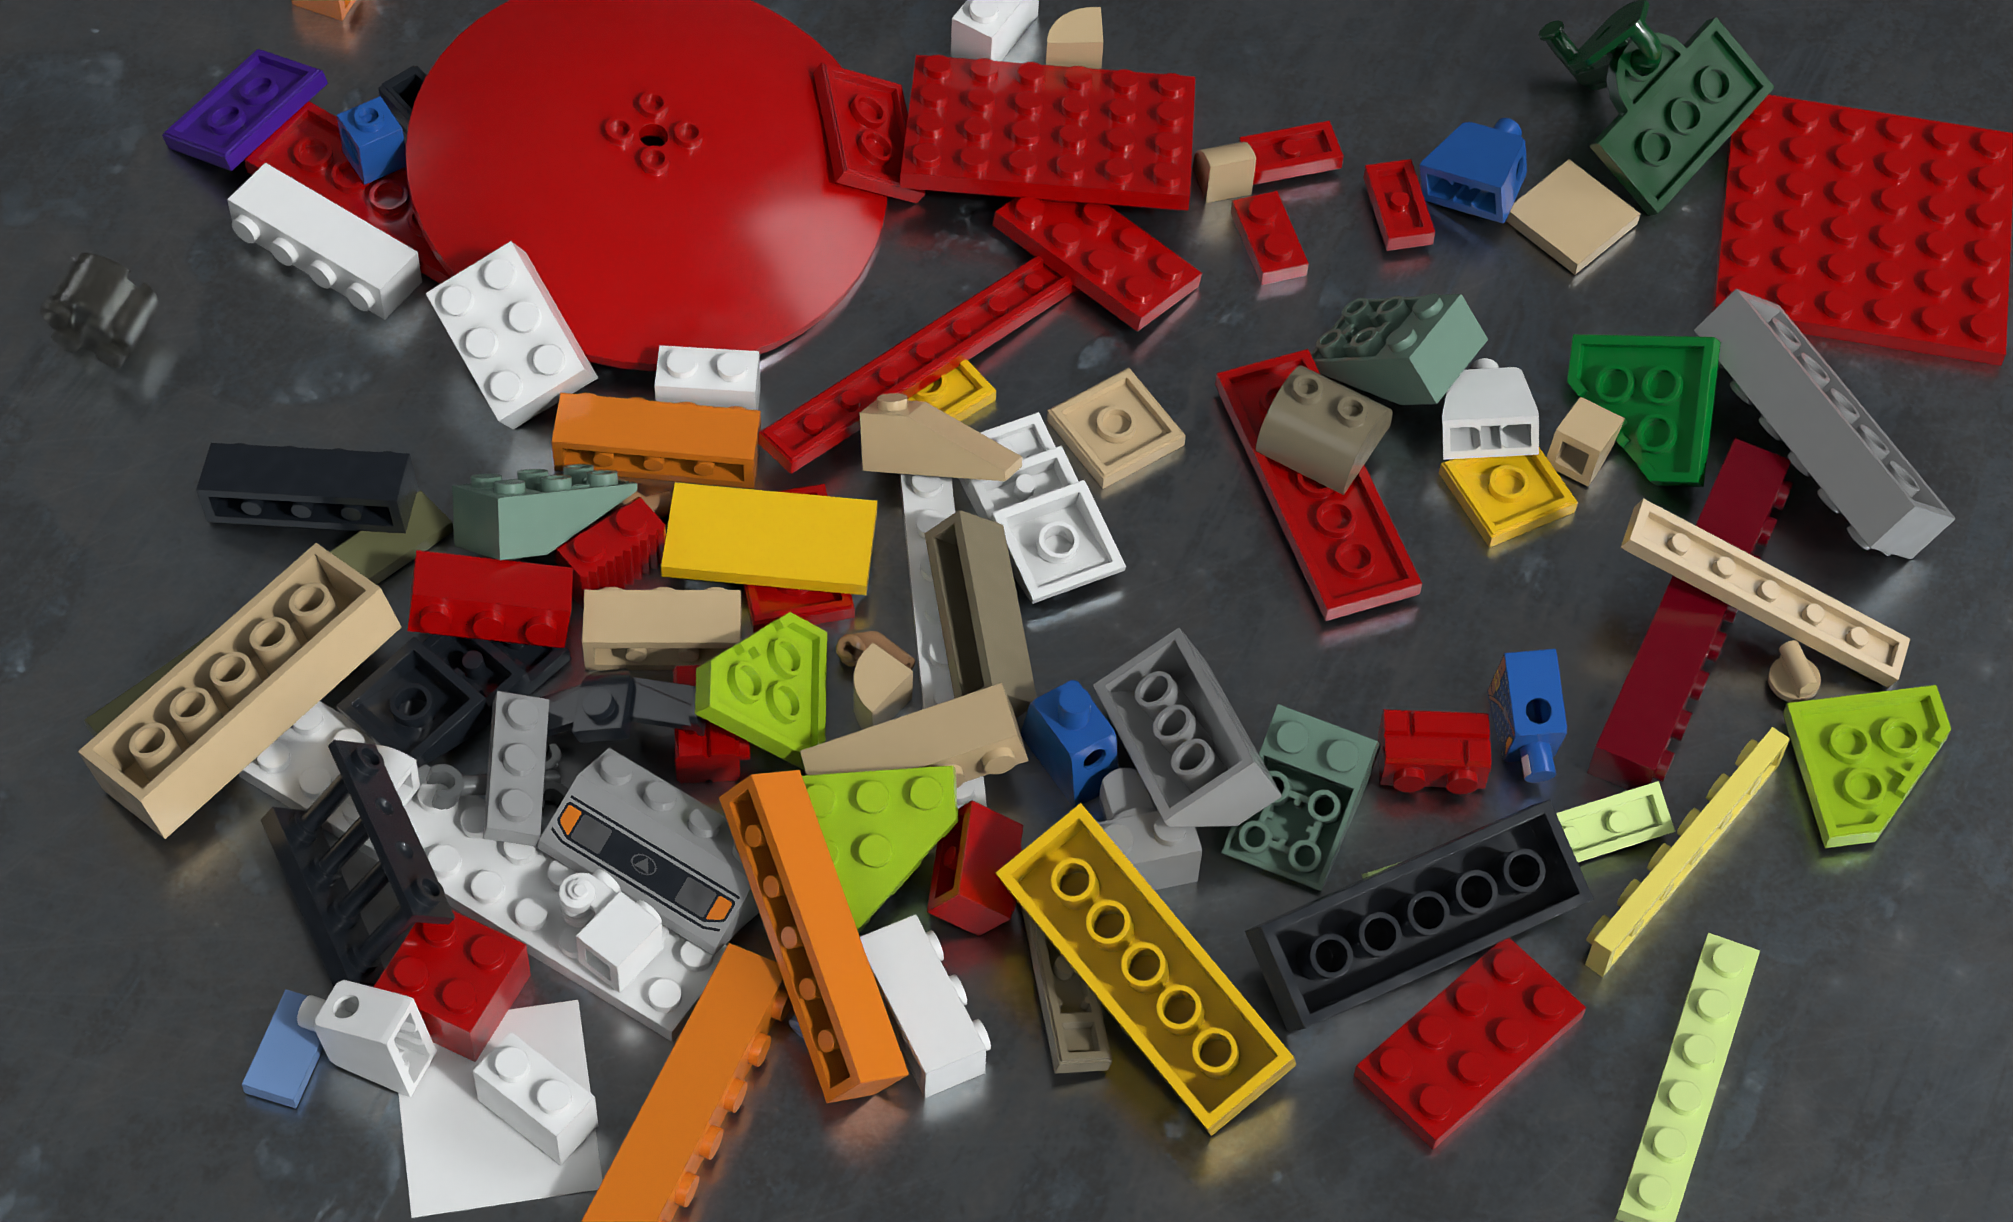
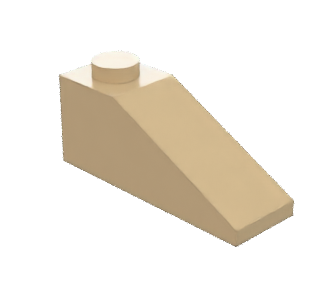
(926, 441)

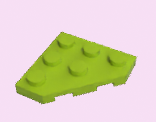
(770, 688)
(1864, 756)
(881, 827)

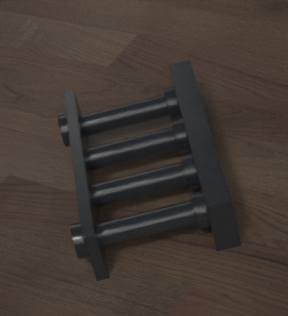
(316, 872)

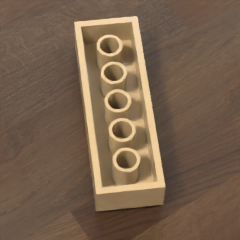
(240, 690)

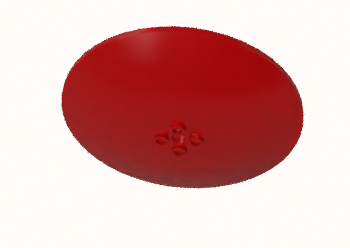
(683, 244)

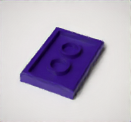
(244, 109)

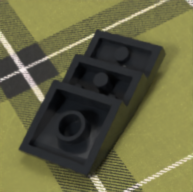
(444, 691)

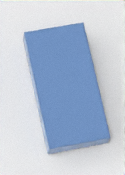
(284, 1056)

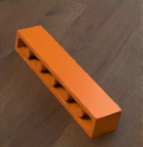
(813, 936)
(694, 1092)

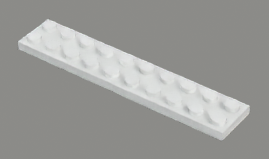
(486, 879)

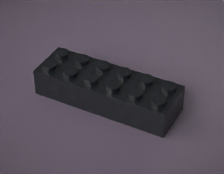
(1418, 916)

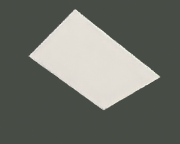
(469, 1156)

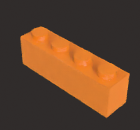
(658, 439)

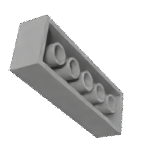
(1824, 427)

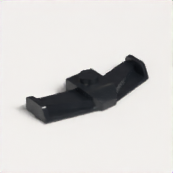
(614, 699)

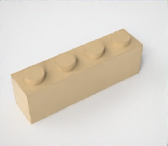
(968, 732)

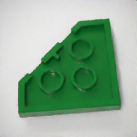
(1662, 392)

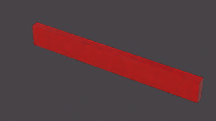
(915, 362)

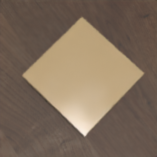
(1572, 216)
(1116, 428)

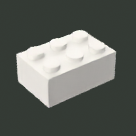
(511, 335)

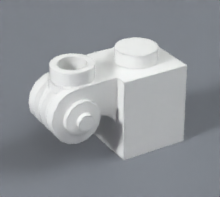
(617, 932)

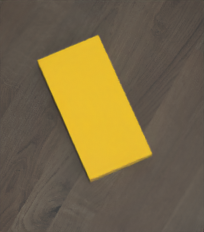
(769, 538)

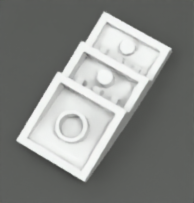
(1046, 514)

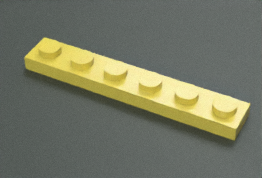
(1673, 864)

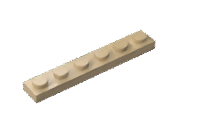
(1765, 593)

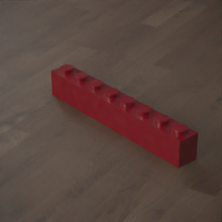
(1687, 628)

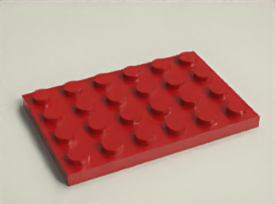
(1049, 132)

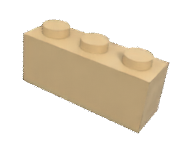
(658, 627)

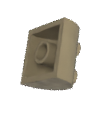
(1322, 429)

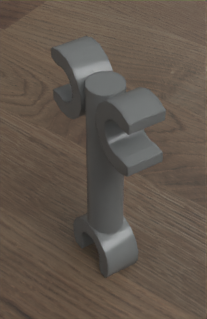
(475, 784)

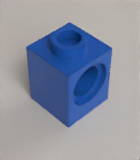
(372, 140)

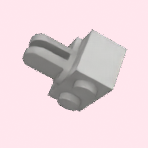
(1158, 852)

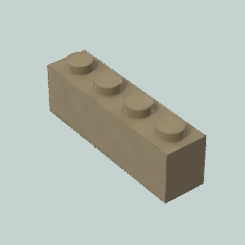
(979, 608)

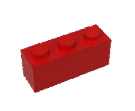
(490, 599)

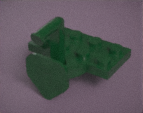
(1669, 96)

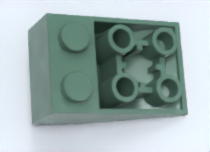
(1401, 346)
(534, 511)
(1321, 785)

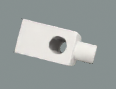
(1489, 414)
(371, 1034)

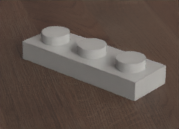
(516, 769)

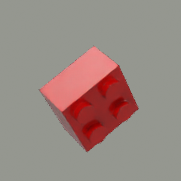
(460, 980)

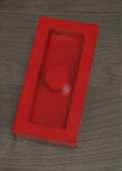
(1295, 152)
(1399, 204)
(1269, 238)

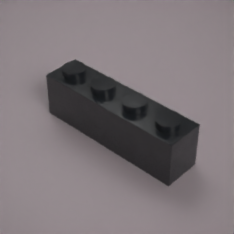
(307, 487)

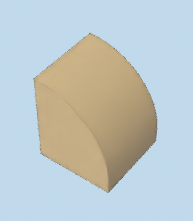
(1076, 39)
(1225, 171)
(1584, 441)
(880, 687)

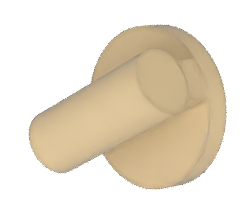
(1793, 675)

